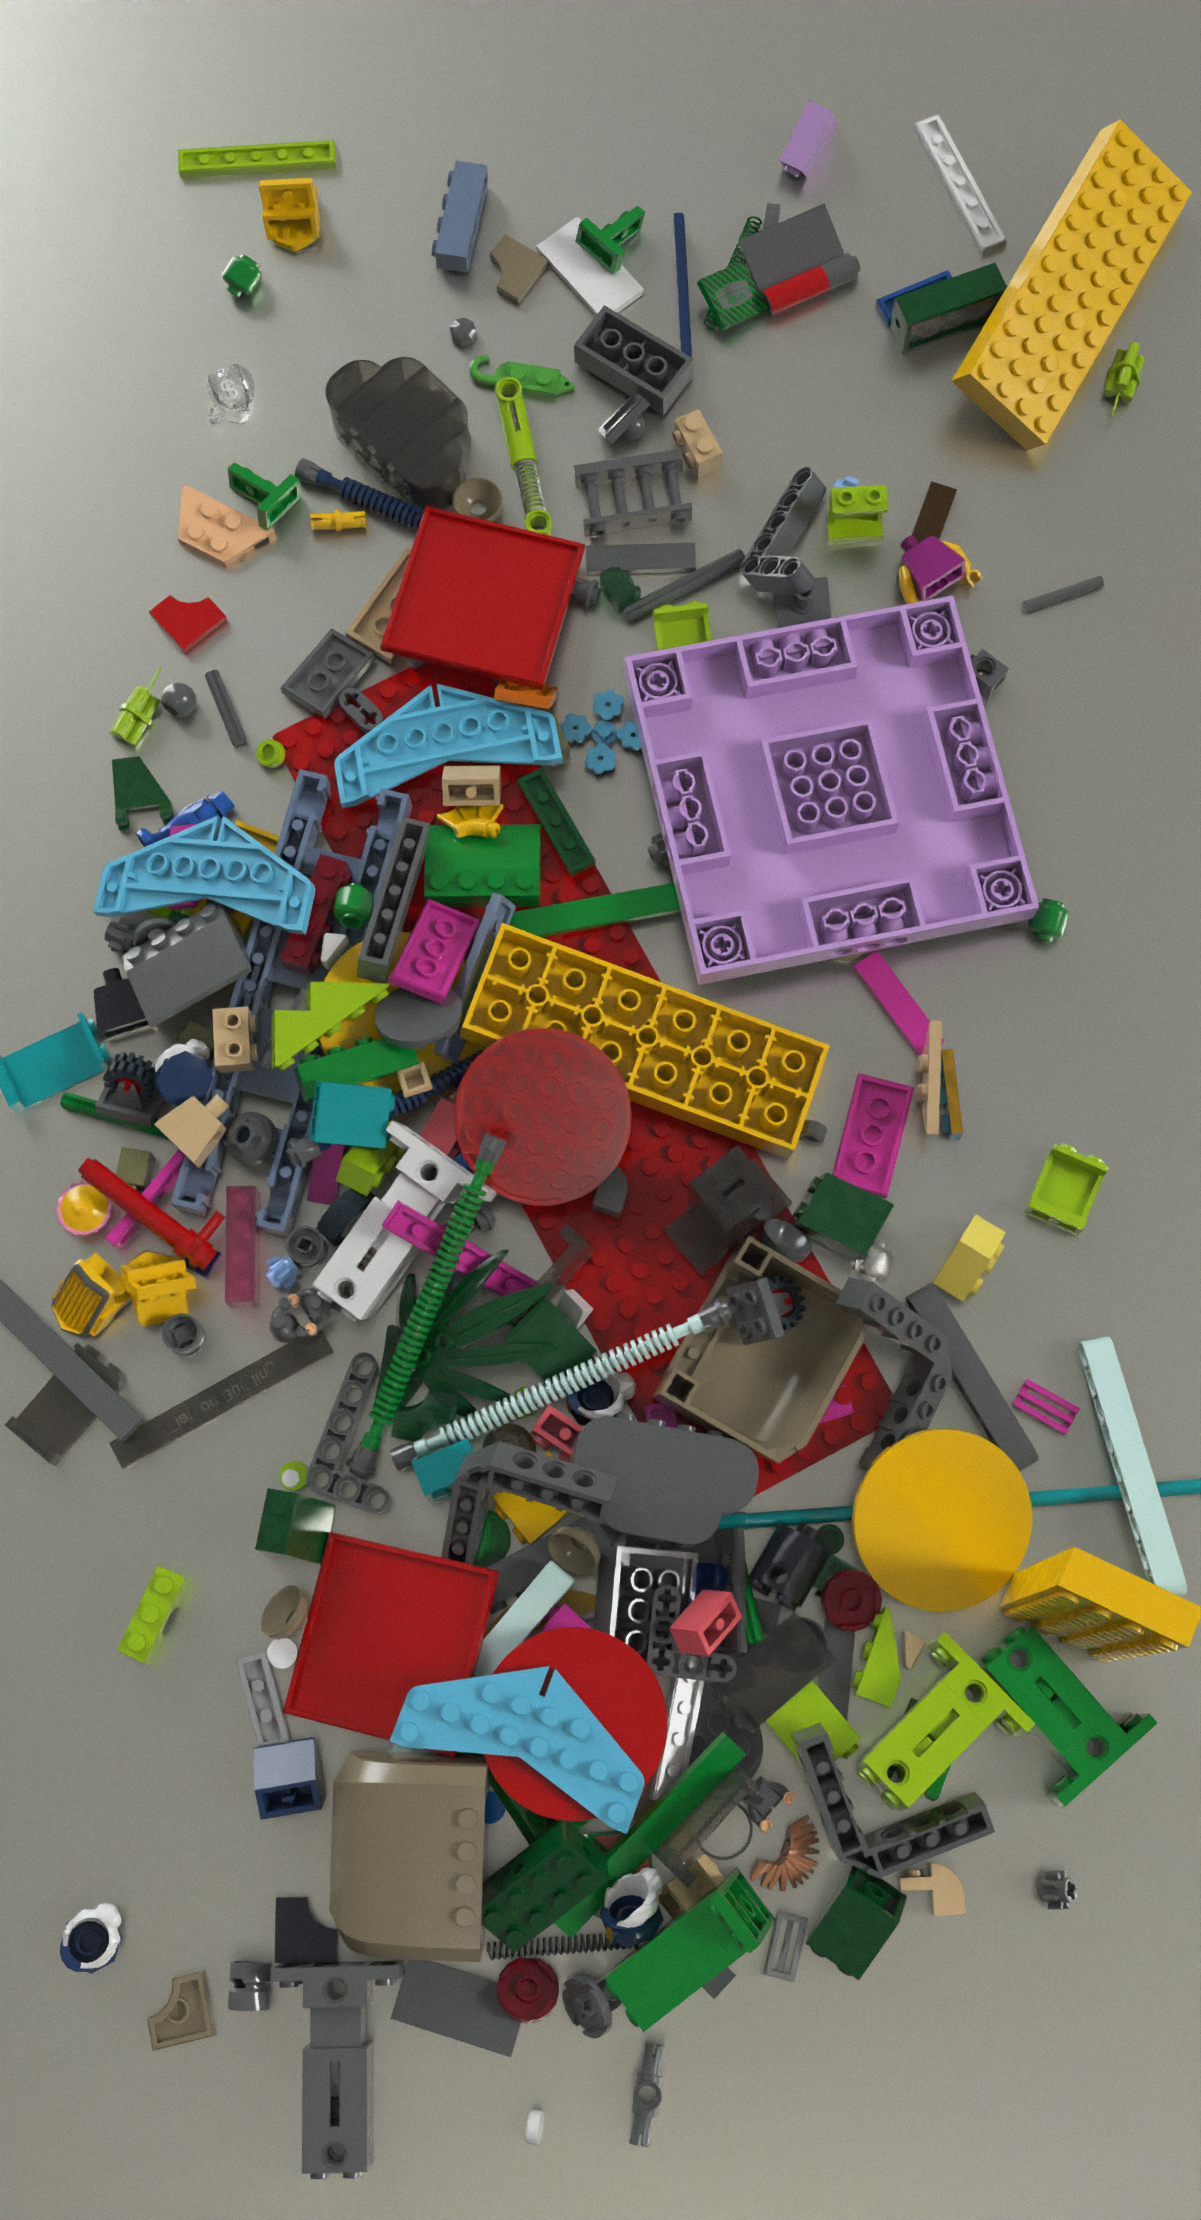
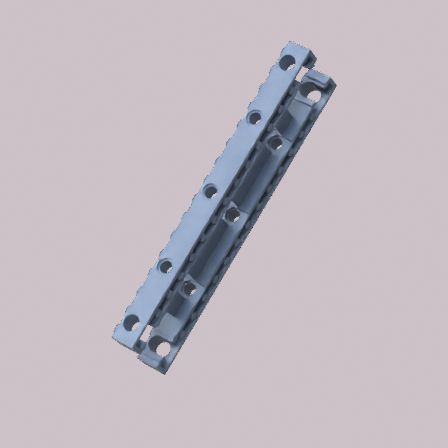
(254, 990)

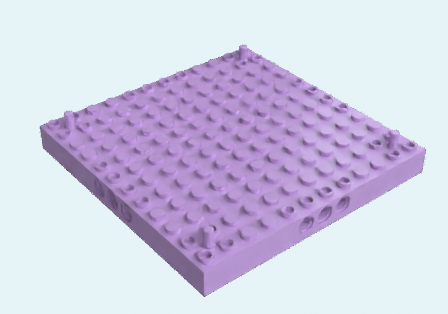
(828, 789)

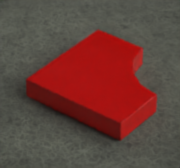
(187, 621)

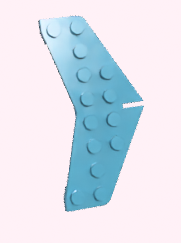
(425, 736)
(211, 863)
(549, 1733)

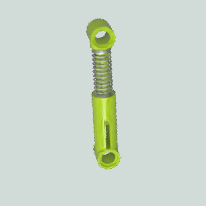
(522, 453)

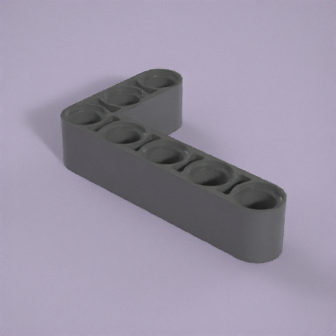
(768, 560)
(344, 1439)

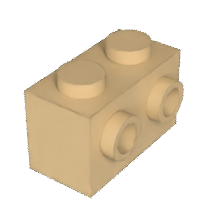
(698, 444)
(471, 785)
(234, 1039)

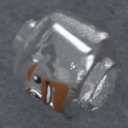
(875, 1265)

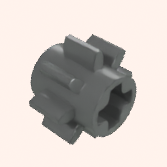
(658, 851)
(120, 935)
(1057, 1890)

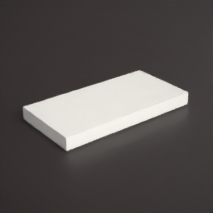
(585, 275)

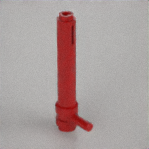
(185, 1242)

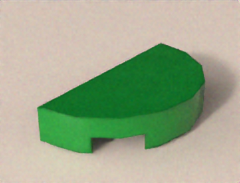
(494, 1541)

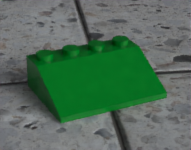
(474, 867)

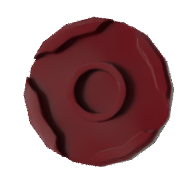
(851, 1600)
(527, 1990)

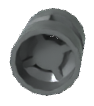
(306, 1248)
(184, 1335)
(249, 1985)

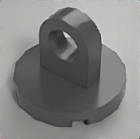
(588, 2005)

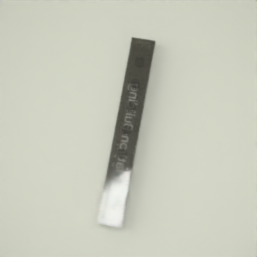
(221, 1398)

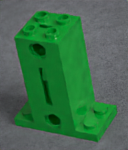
(1062, 1712)
(690, 1951)

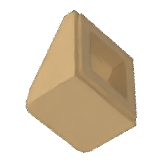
(414, 1080)
(912, 1649)

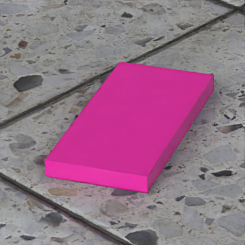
(434, 951)
(873, 1134)

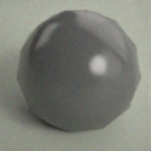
(178, 699)

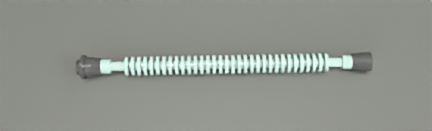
(709, 1318)

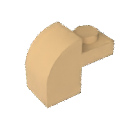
(943, 1885)
(678, 1898)

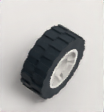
(343, 1215)

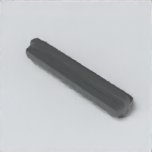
(225, 707)

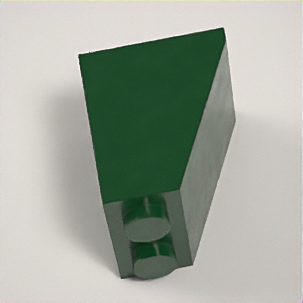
(841, 1216)
(549, 1326)
(294, 1526)
(856, 1922)

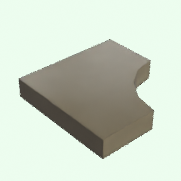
(518, 267)
(185, 2015)

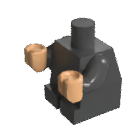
(317, 1307)
(772, 1795)

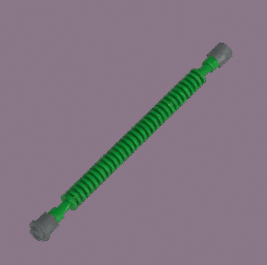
(365, 1455)

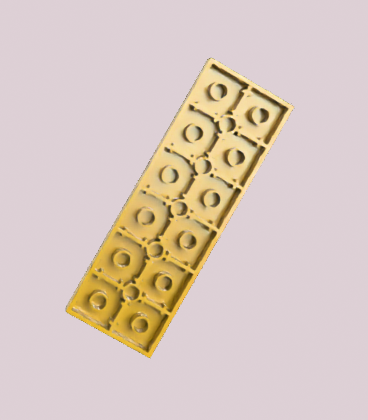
(1072, 286)
(666, 1043)
(1099, 1607)

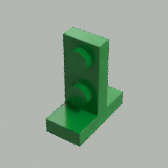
(605, 243)
(272, 500)

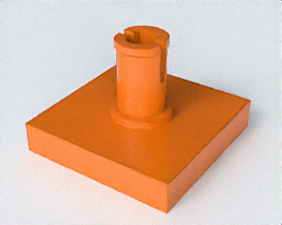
(526, 695)

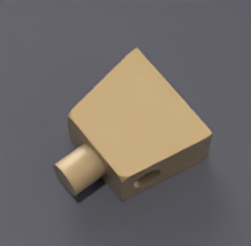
(195, 1127)

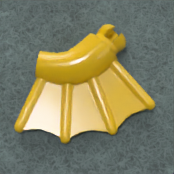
(473, 820)

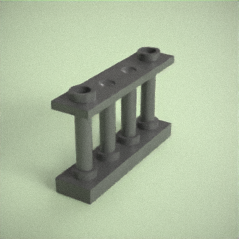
(629, 468)

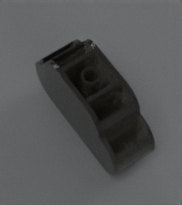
(402, 427)

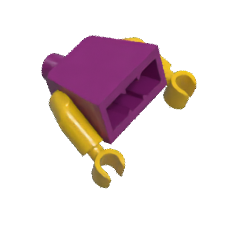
(932, 567)

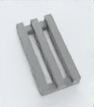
(780, 1915)

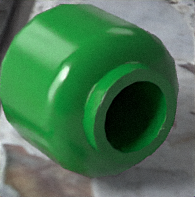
(241, 275)
(353, 905)
(1049, 920)

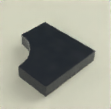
(301, 1936)

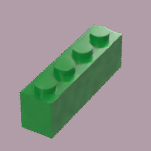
(356, 1065)

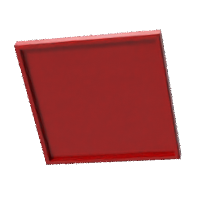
(483, 597)
(381, 1628)

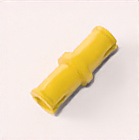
(338, 520)

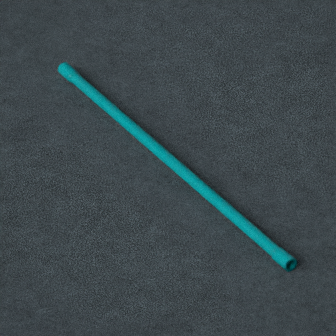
(1037, 1498)

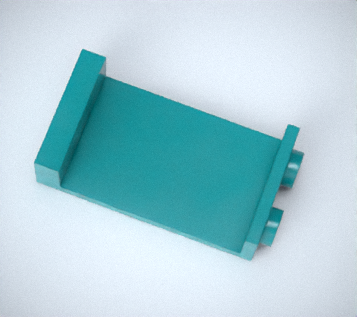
(52, 1065)

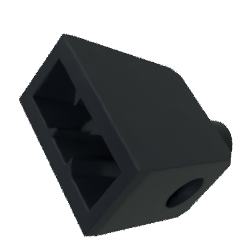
(117, 1007)

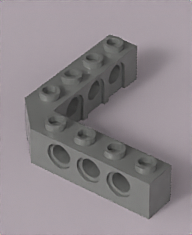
(925, 1372)
(524, 1474)
(894, 1845)

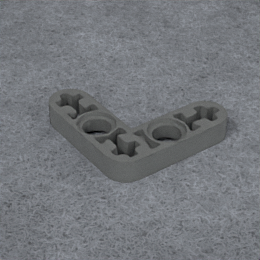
(676, 1658)

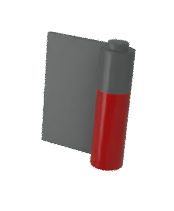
(797, 260)

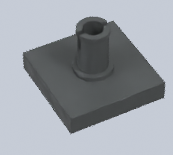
(805, 607)

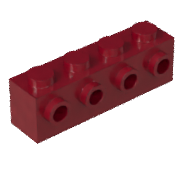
(303, 951)

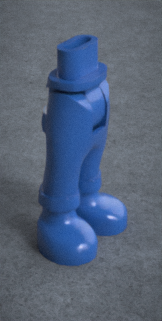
(192, 814)

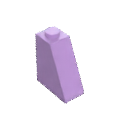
(808, 139)

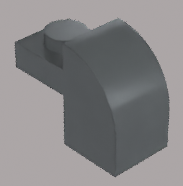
(612, 1195)

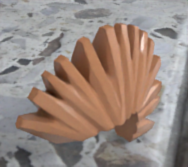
(791, 1857)

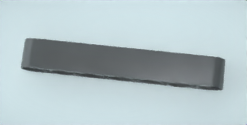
(974, 1380)

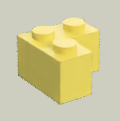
(973, 1254)

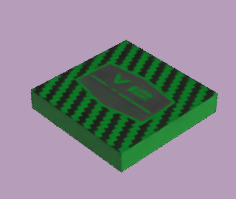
(732, 295)

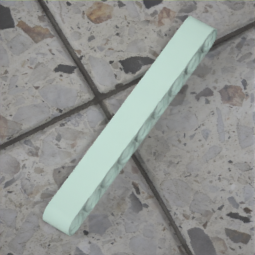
(1131, 1465)
(517, 1623)

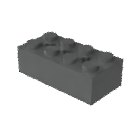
(633, 359)

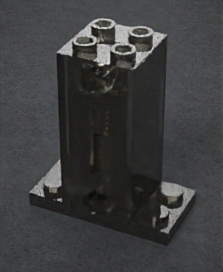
(724, 1208)

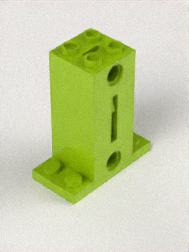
(939, 1727)

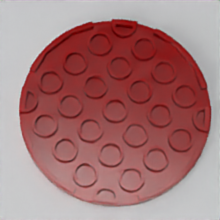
(554, 1106)
(613, 1686)

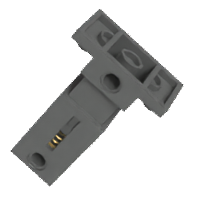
(338, 2062)

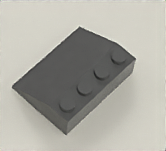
(187, 963)
(627, 1590)

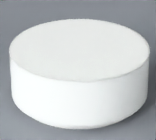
(282, 1653)
(534, 2127)

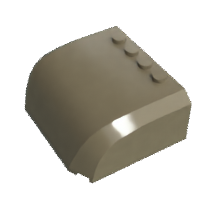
(769, 1389)
(409, 1855)

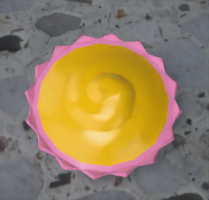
(83, 1209)

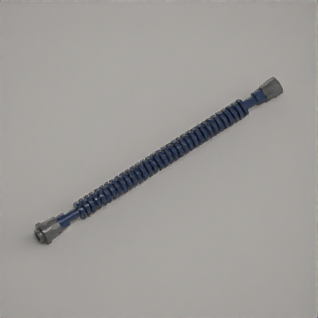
(402, 512)
(308, 1150)

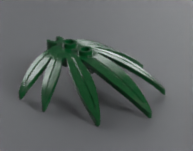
(446, 1341)

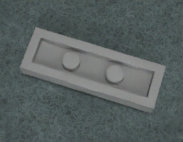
(262, 1699)

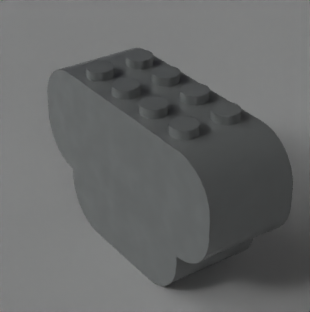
(669, 1480)

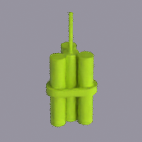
(1124, 374)
(136, 714)

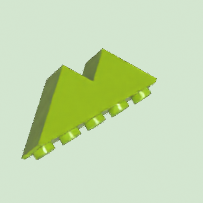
(326, 1008)

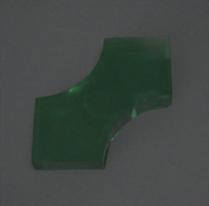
(437, 1408)

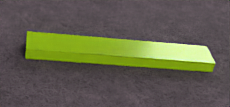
(256, 158)

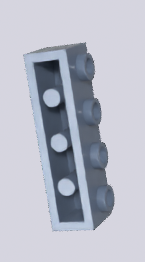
(461, 216)

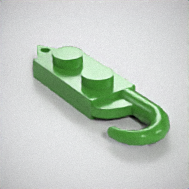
(534, 379)

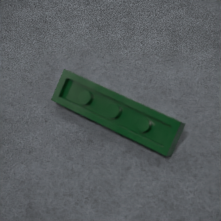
(556, 822)

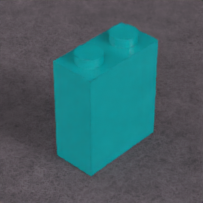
(351, 1114)

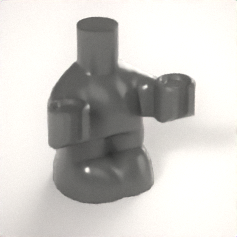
(285, 1326)

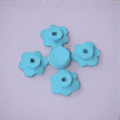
(602, 732)

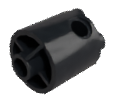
(792, 1554)

